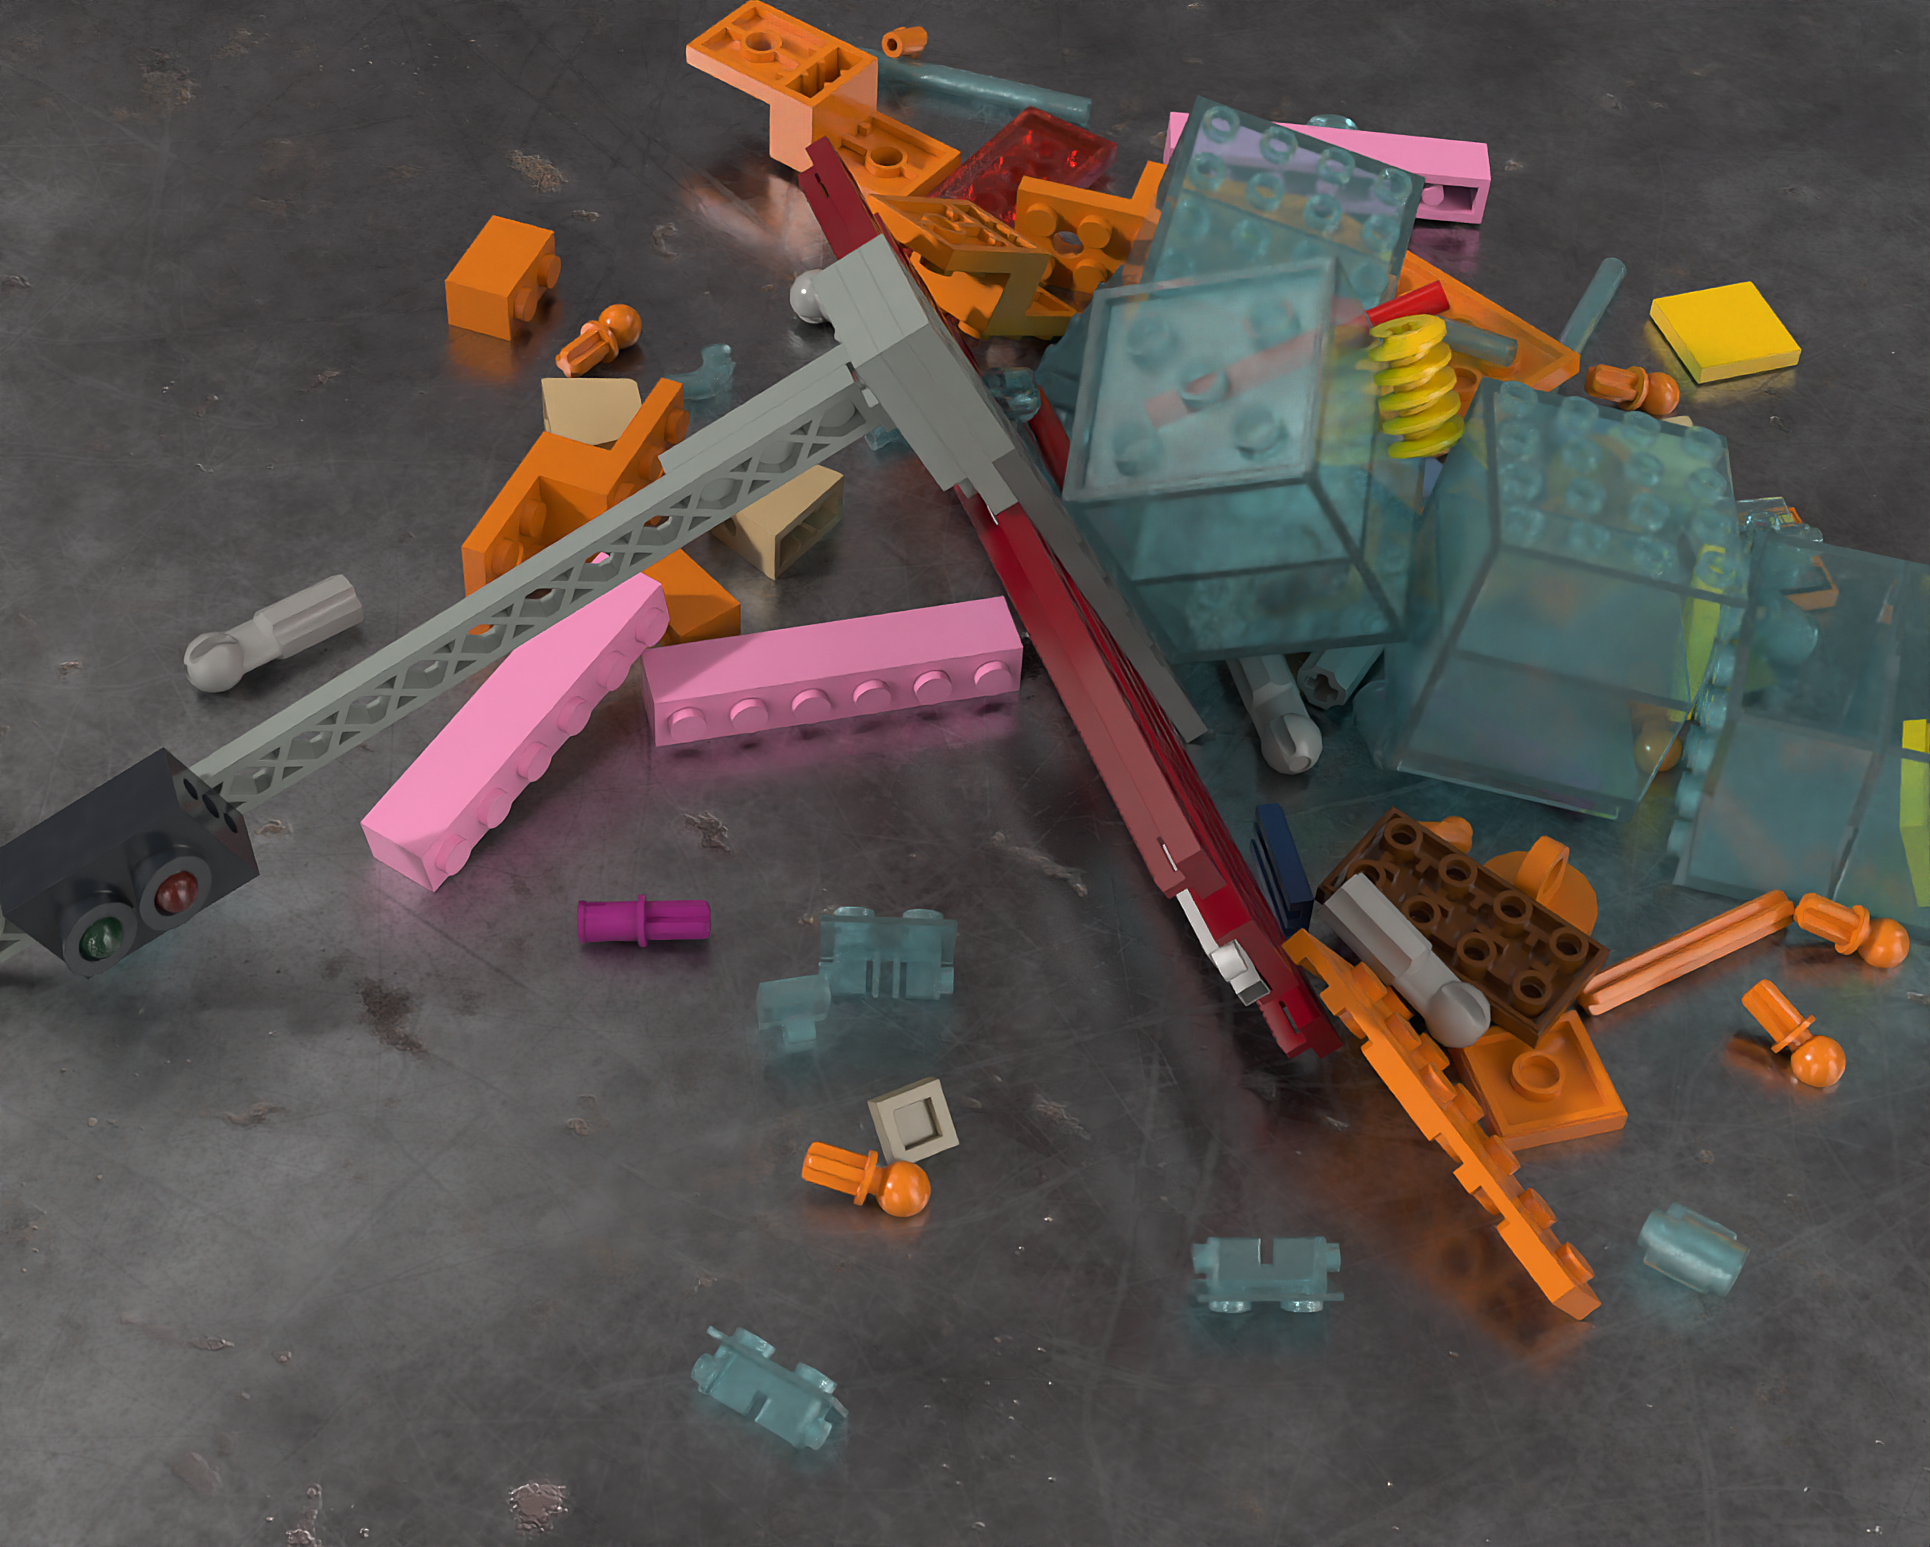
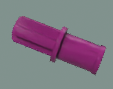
(643, 920)

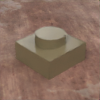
(913, 1121)

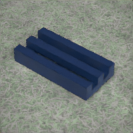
(1281, 870)

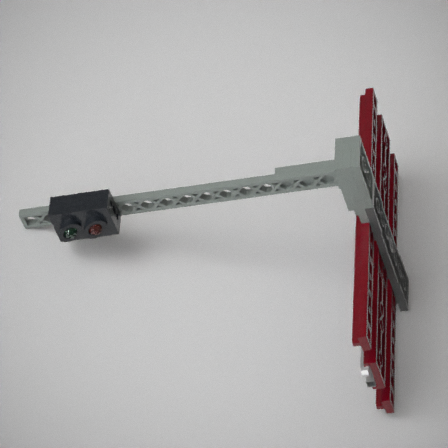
(175, 837)

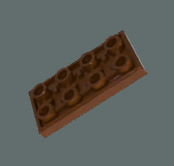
(1477, 922)

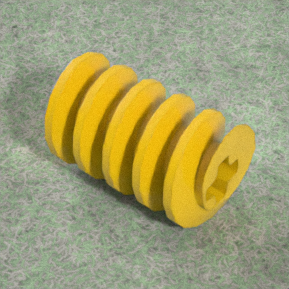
(1420, 386)

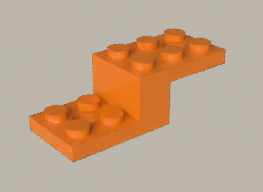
(816, 91)
(1100, 220)
(976, 266)
(568, 485)

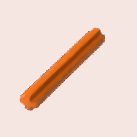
(1686, 952)

